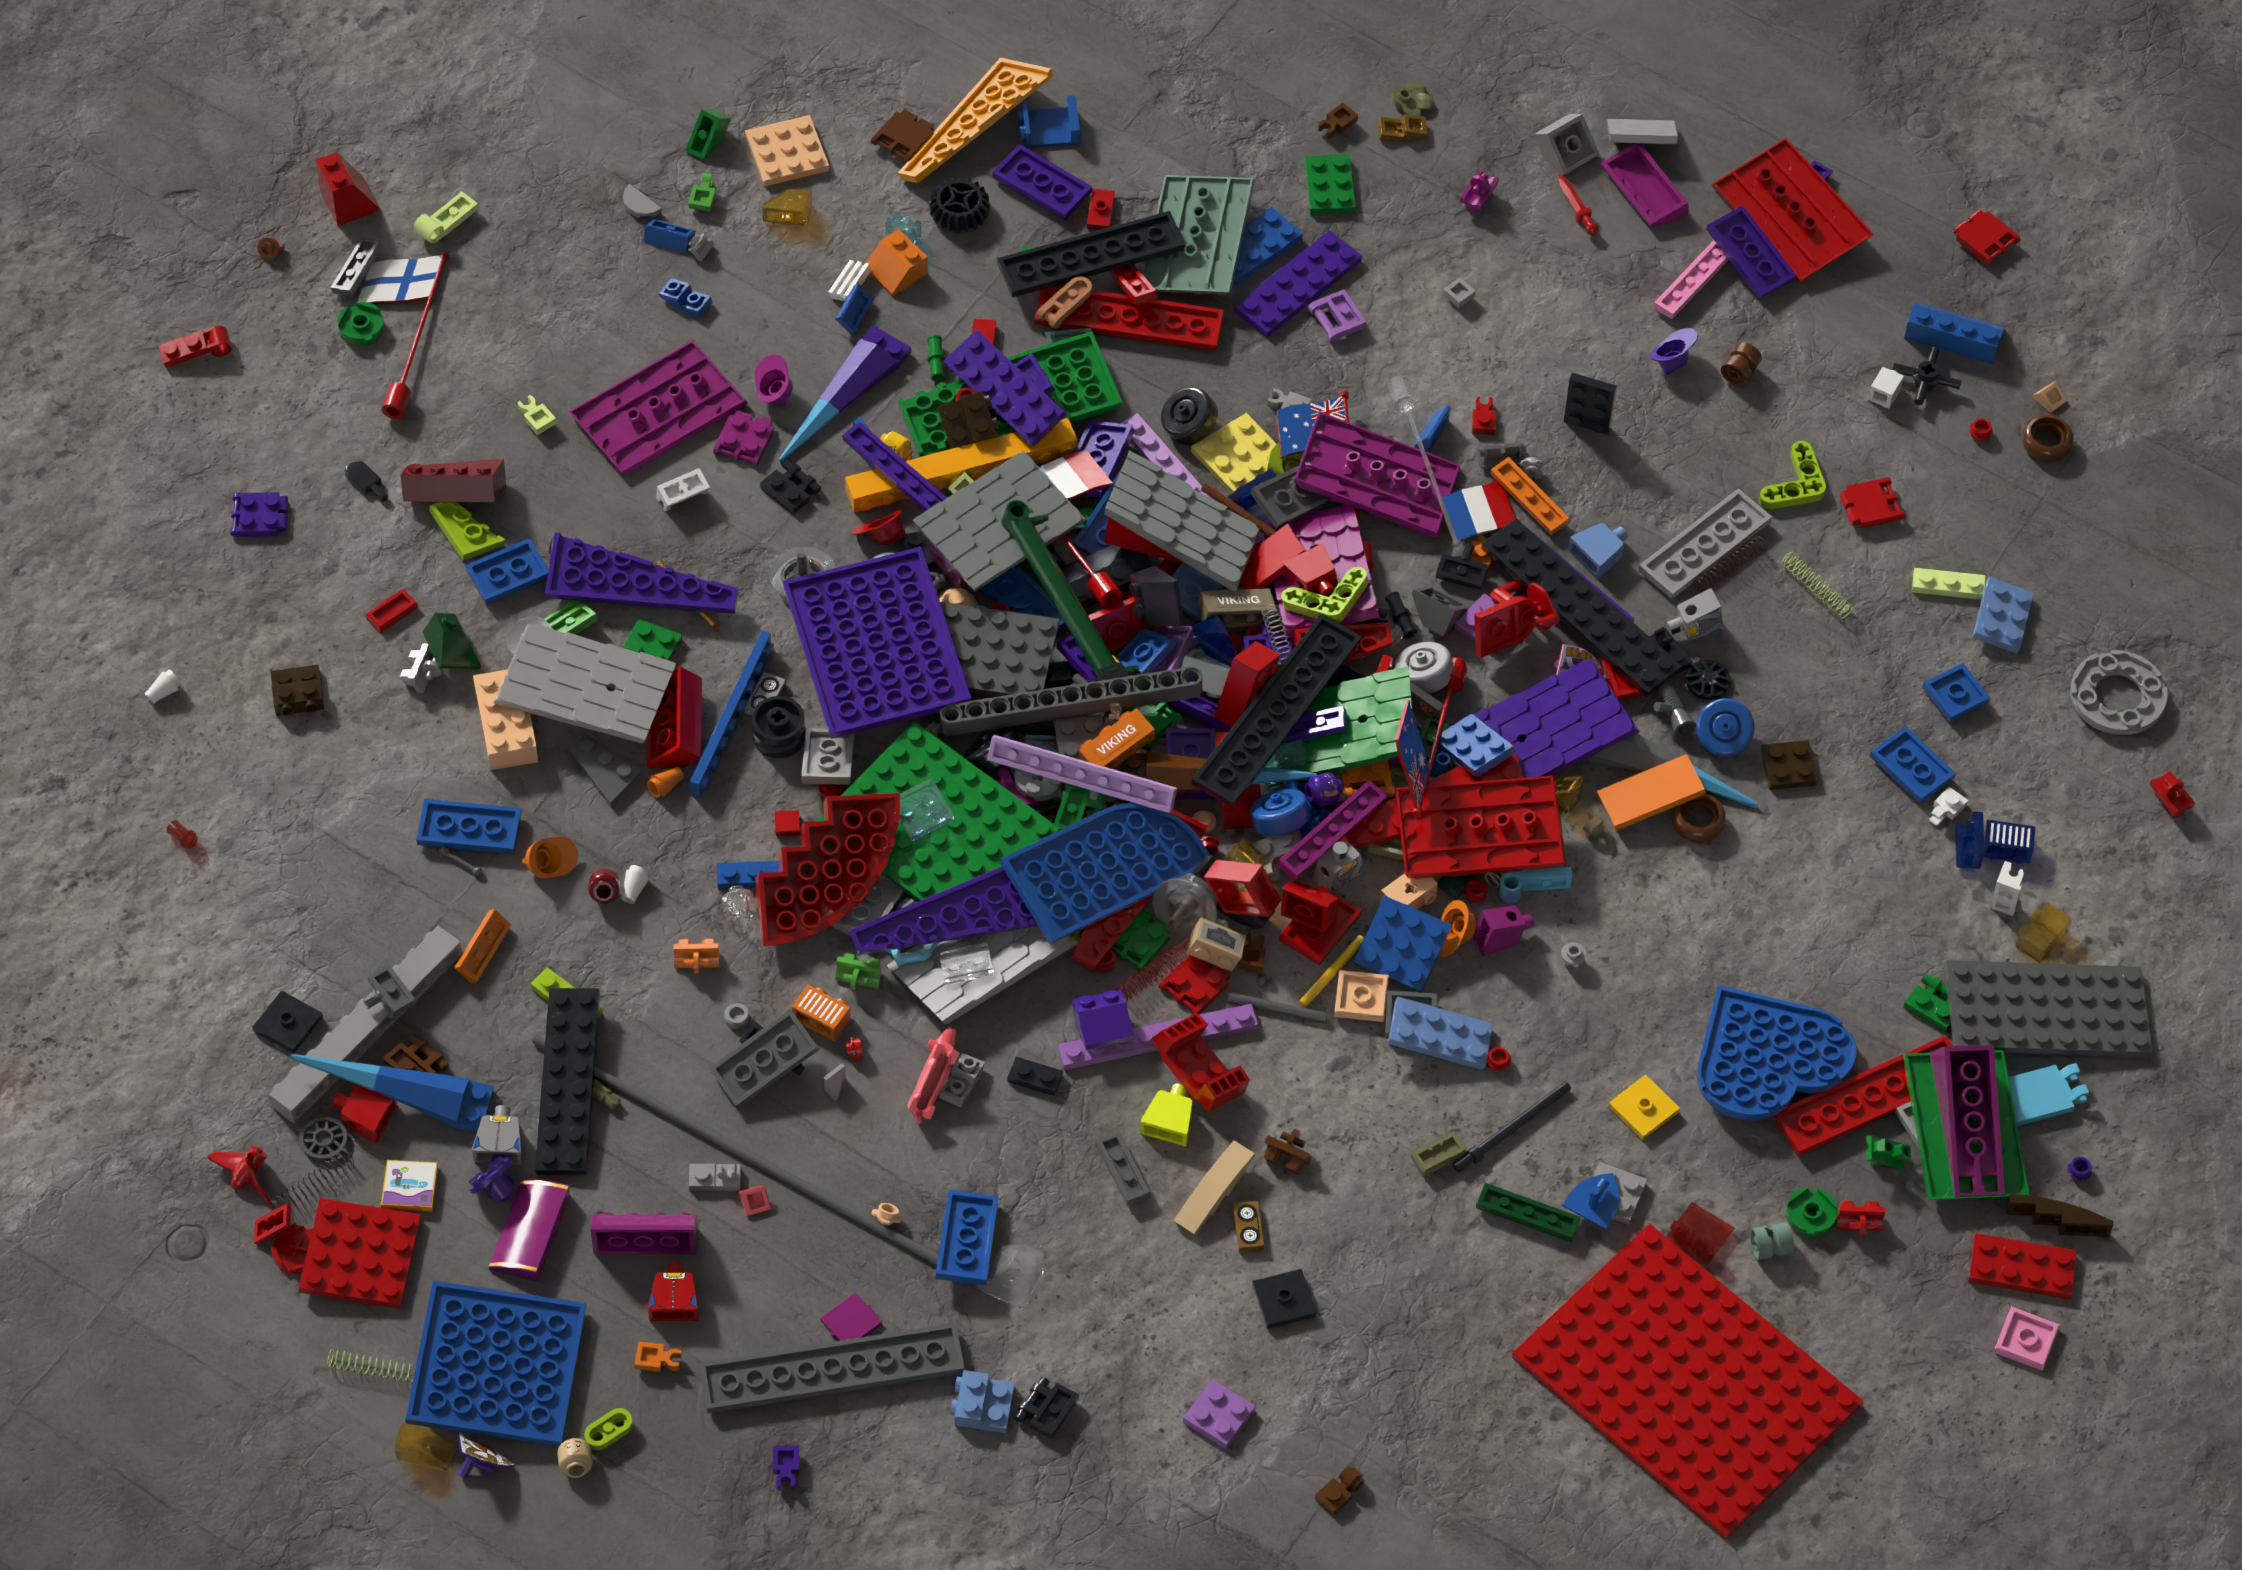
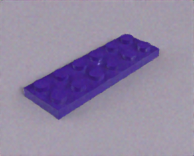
(1298, 283)
(1009, 389)

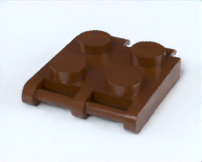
(903, 134)

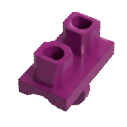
(1478, 191)

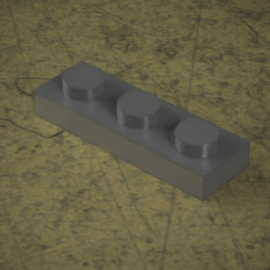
(356, 267)
(1123, 1168)

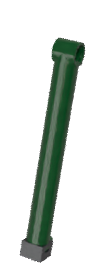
(1060, 592)

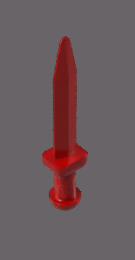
(1582, 214)

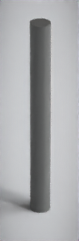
(1277, 1007)

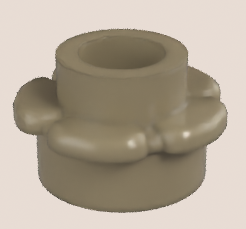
(1594, 827)

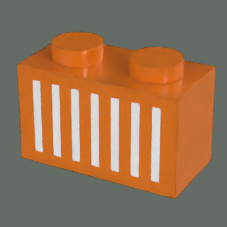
(821, 1012)

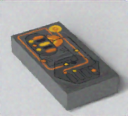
(1424, 702)

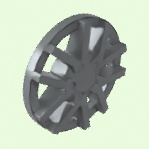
(323, 1138)

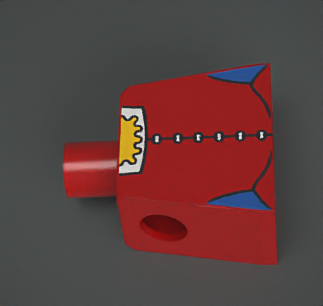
(673, 1295)

